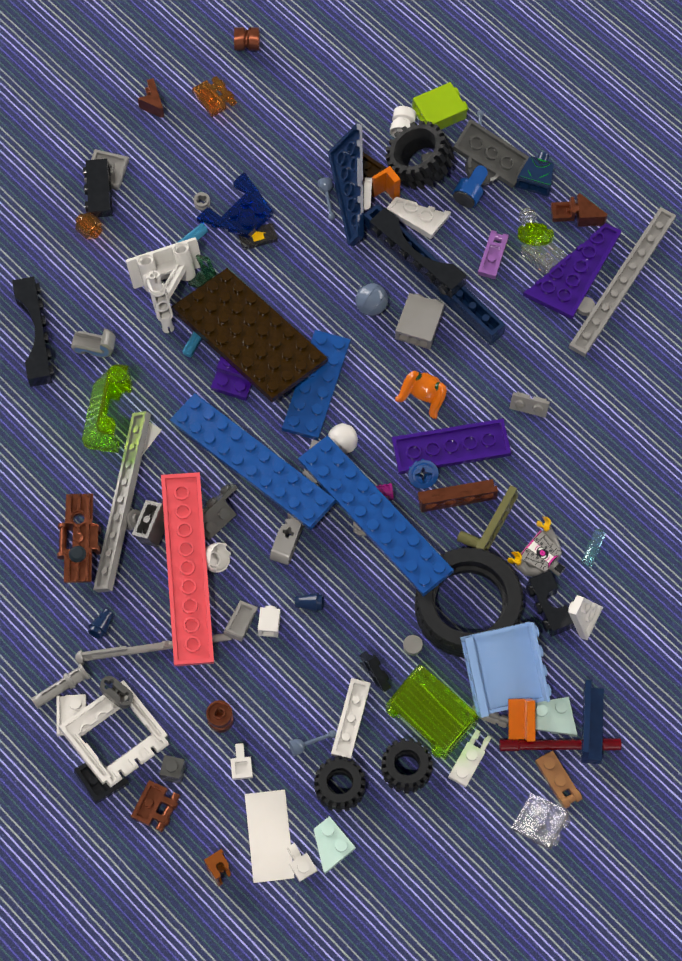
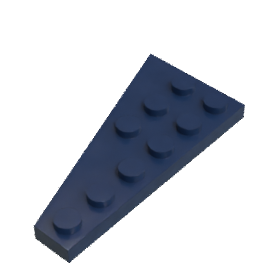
(347, 172)

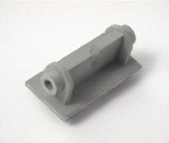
(523, 403)

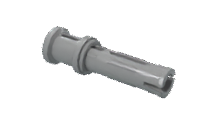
(68, 681)

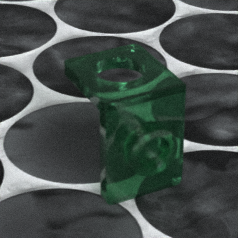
(205, 274)

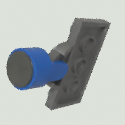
(486, 161)

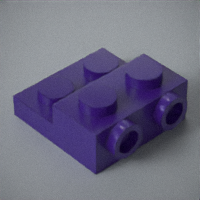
(230, 381)

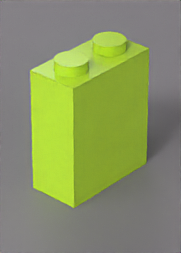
(440, 106)

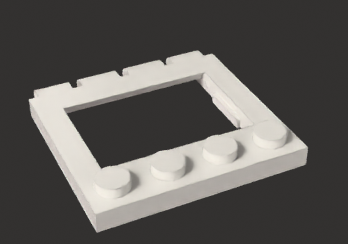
(98, 712)

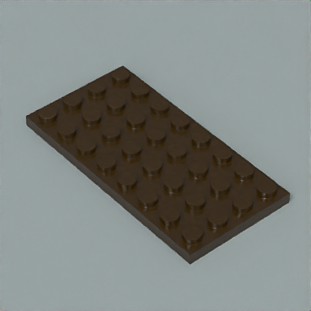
(249, 335)

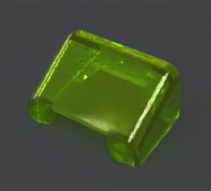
(98, 427)
(433, 711)

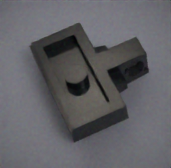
(371, 664)

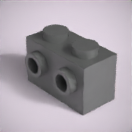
(150, 524)

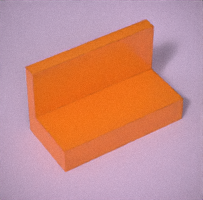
(386, 181)
(521, 719)

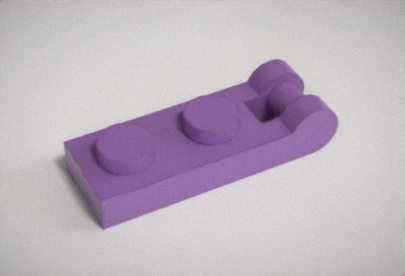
(493, 255)

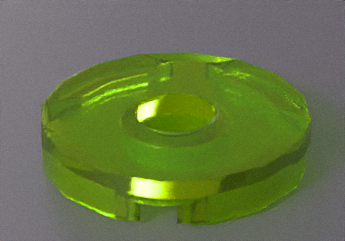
(535, 234)

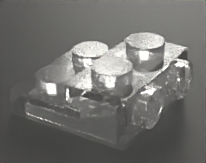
(541, 821)

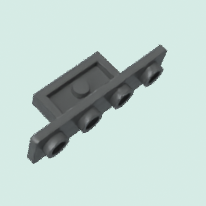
(218, 512)

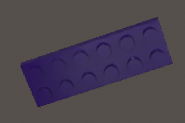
(452, 445)

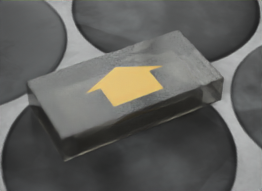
(264, 235)

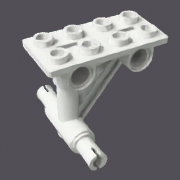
(171, 262)

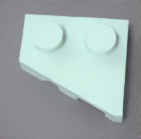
(332, 844)

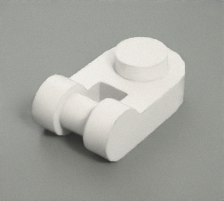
(367, 187)

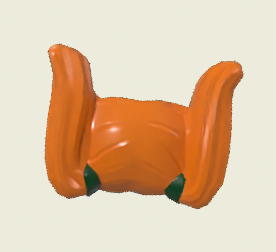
(425, 388)

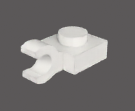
(241, 765)
(302, 865)

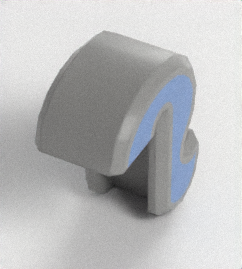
(94, 344)

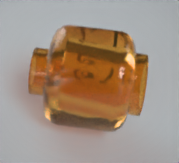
(88, 225)

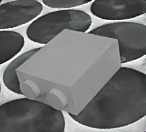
(419, 320)

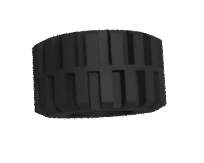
(406, 749)
(334, 768)

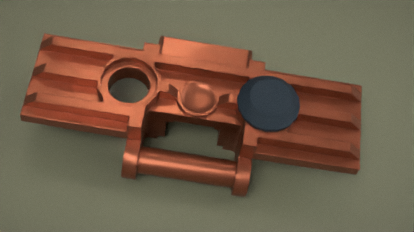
(85, 539)

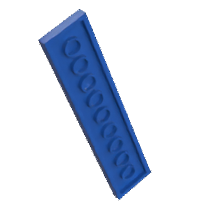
(253, 461)
(376, 516)

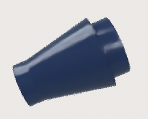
(310, 602)
(100, 625)

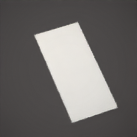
(269, 836)

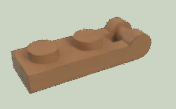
(558, 779)

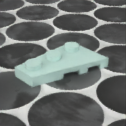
(555, 717)

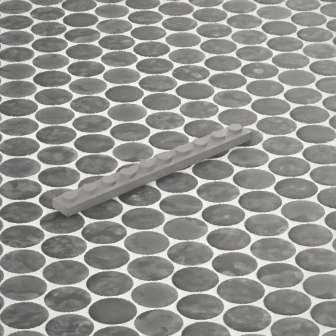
(622, 282)
(122, 502)

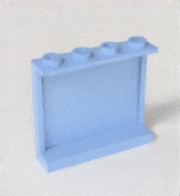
(505, 667)

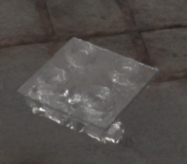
(545, 255)

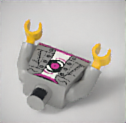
(541, 553)

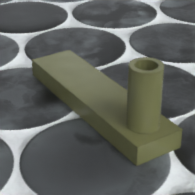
(495, 524)

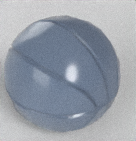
(371, 299)

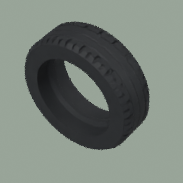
(480, 563)

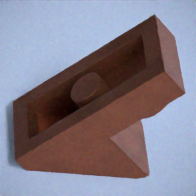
(151, 102)

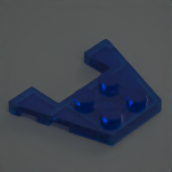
(245, 215)

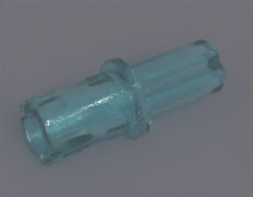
(593, 547)

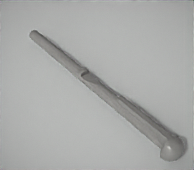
(81, 656)

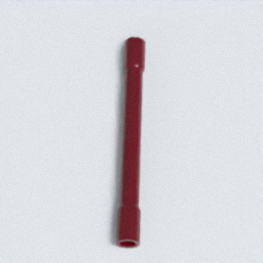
(515, 745)

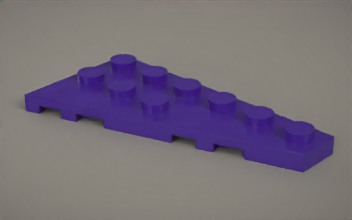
(573, 276)

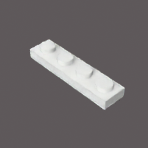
(350, 719)

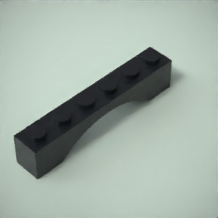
(443, 275)
(37, 364)

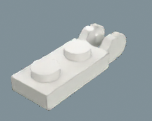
(469, 760)

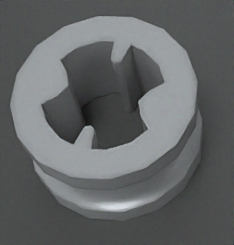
(203, 196)

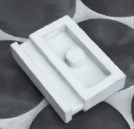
(67, 707)

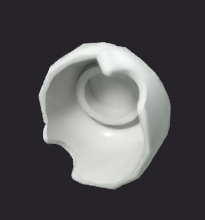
(344, 437)
(217, 557)

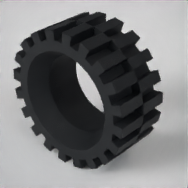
(413, 140)

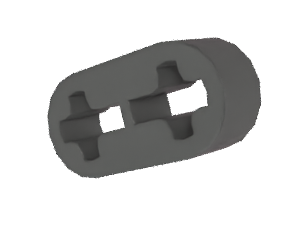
(113, 695)

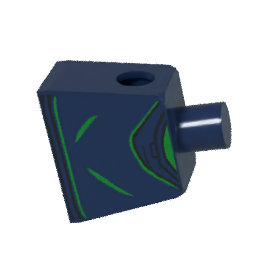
(536, 175)

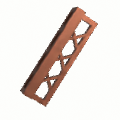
(457, 495)

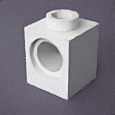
(269, 621)

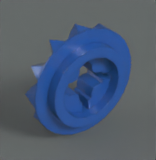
(428, 479)

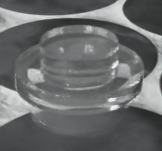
(527, 216)

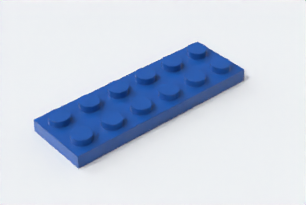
(314, 393)

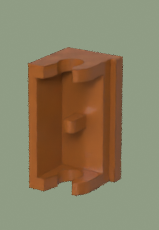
(215, 864)

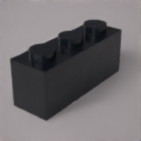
(98, 187)

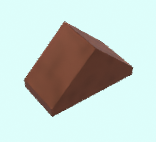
(589, 213)

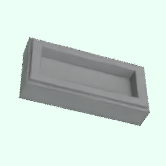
(240, 620)

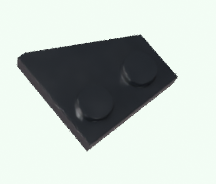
(94, 787)

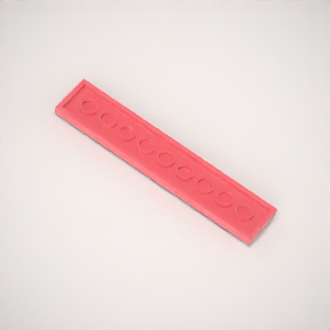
(187, 569)

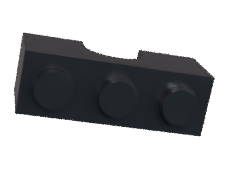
(554, 619)

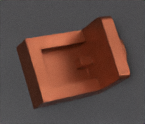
(564, 210)

